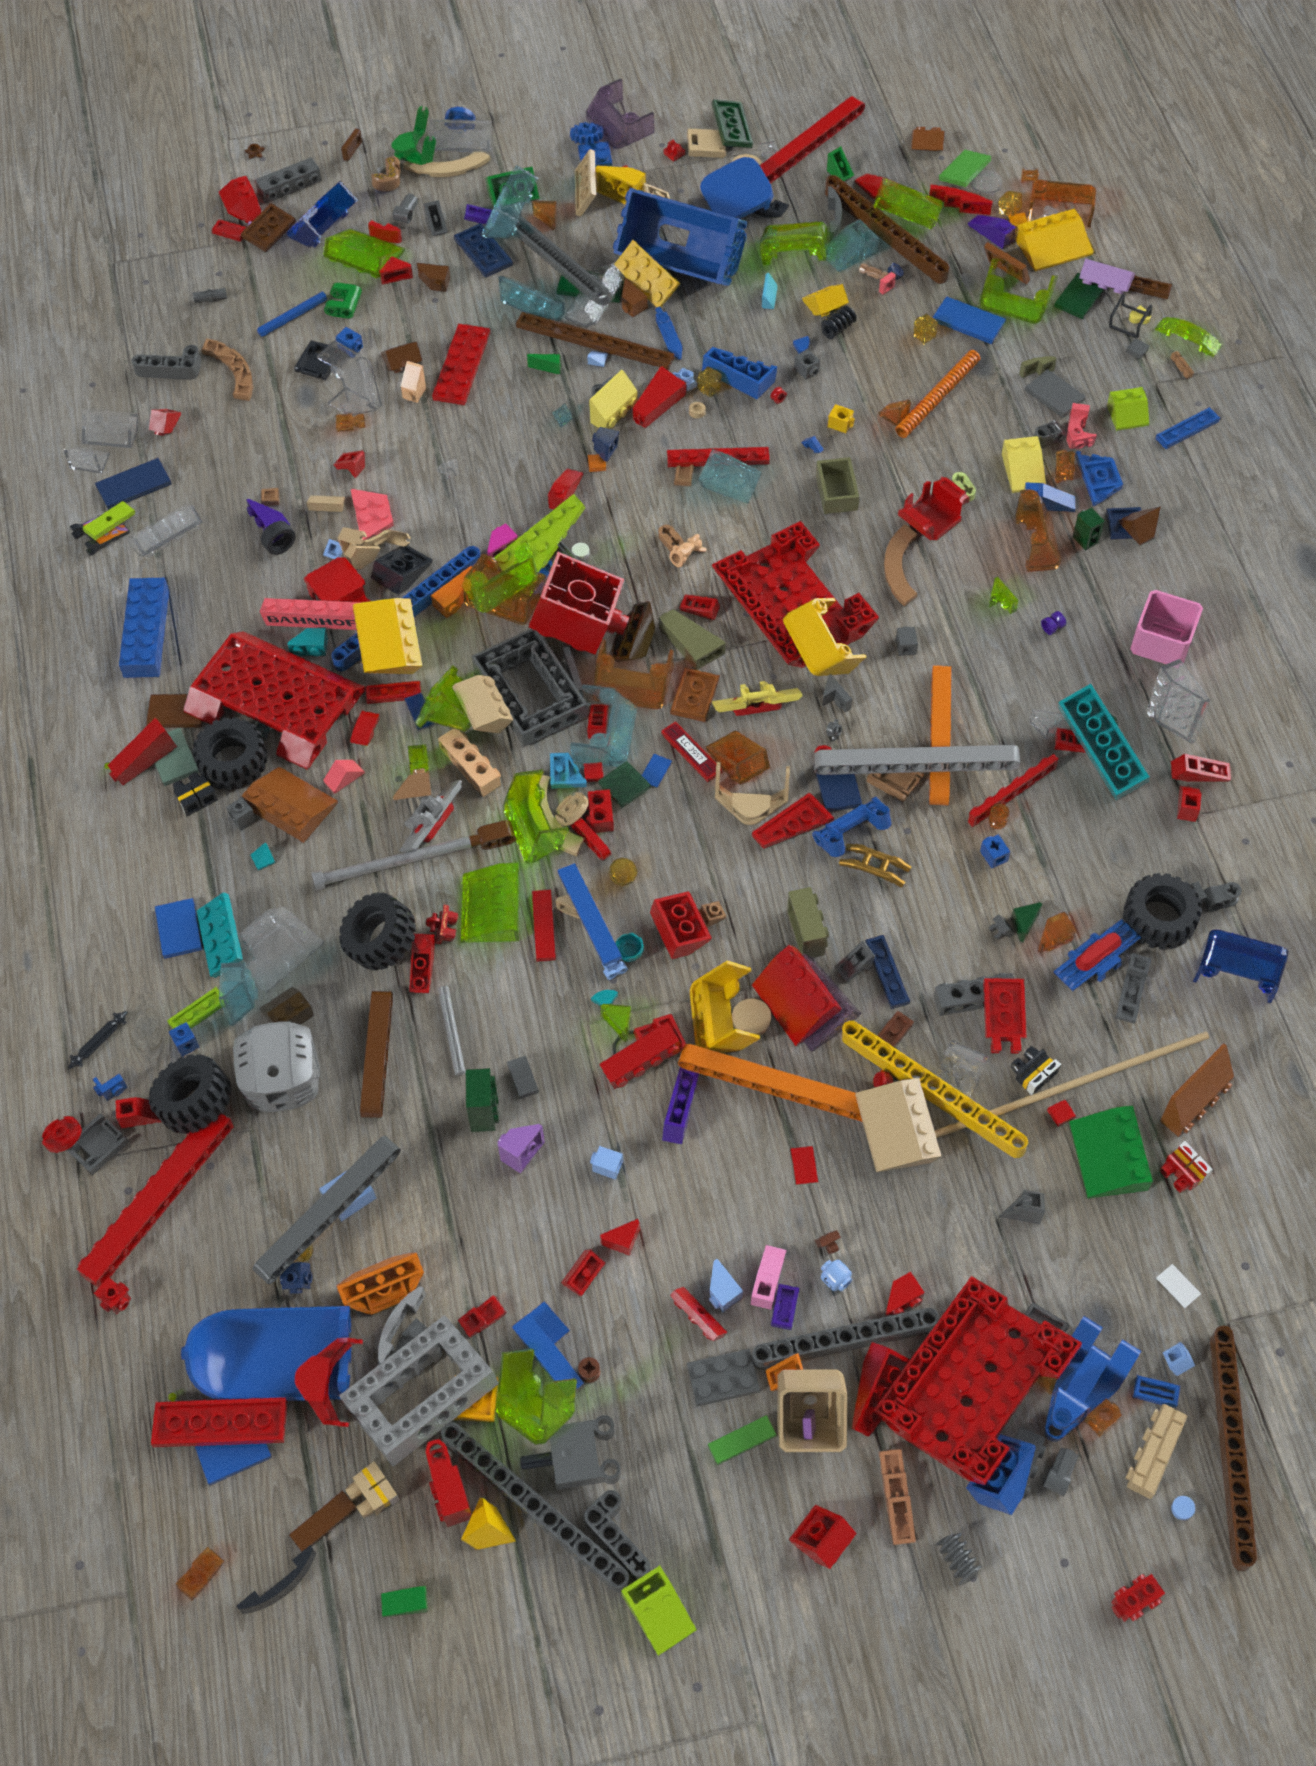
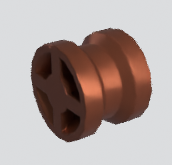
(589, 1375)

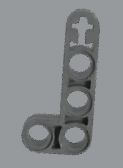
(169, 366)
(620, 1540)

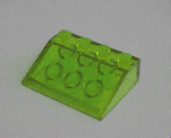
(360, 251)
(491, 904)

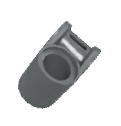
(1049, 434)
(1222, 896)

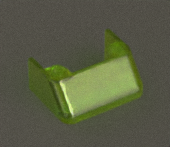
(1011, 305)
(528, 819)
(522, 1405)

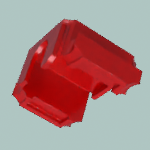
(935, 512)
(336, 582)

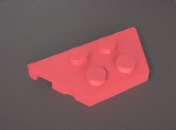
(372, 512)

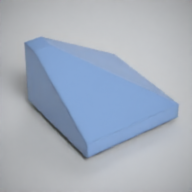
(597, 358)
(333, 549)

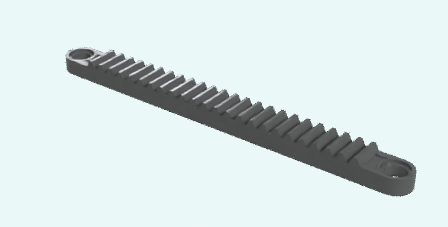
(562, 262)

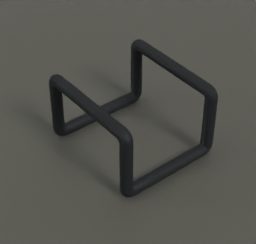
(1122, 299)

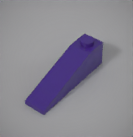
(680, 1106)

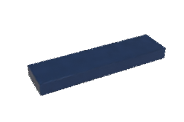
(888, 972)

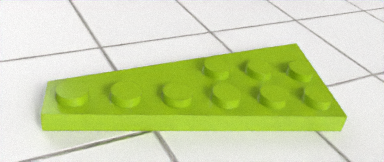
(545, 535)

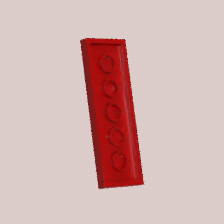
(461, 364)
(219, 1422)

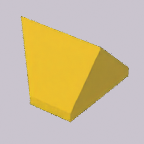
(486, 1527)

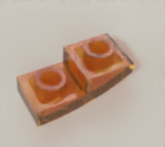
(200, 1573)

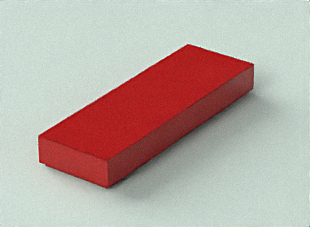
(391, 692)

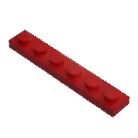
(699, 457)
(1016, 787)

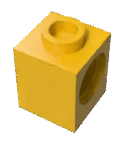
(841, 418)

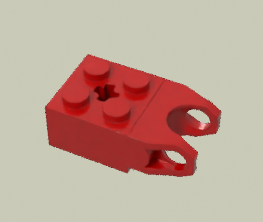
(447, 1486)

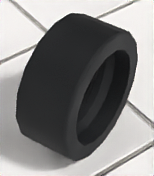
(272, 532)

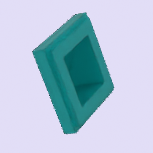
(262, 857)

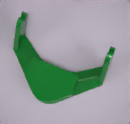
(406, 143)

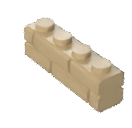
(1156, 1451)

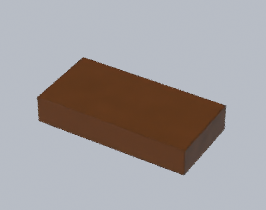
(351, 144)

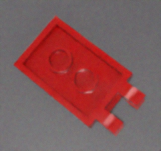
(1004, 1013)

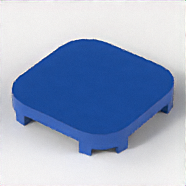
(737, 188)

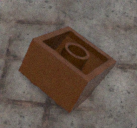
(398, 356)

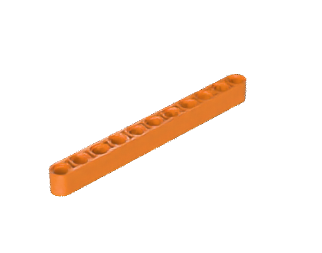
(770, 1081)

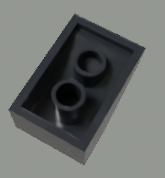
(400, 568)

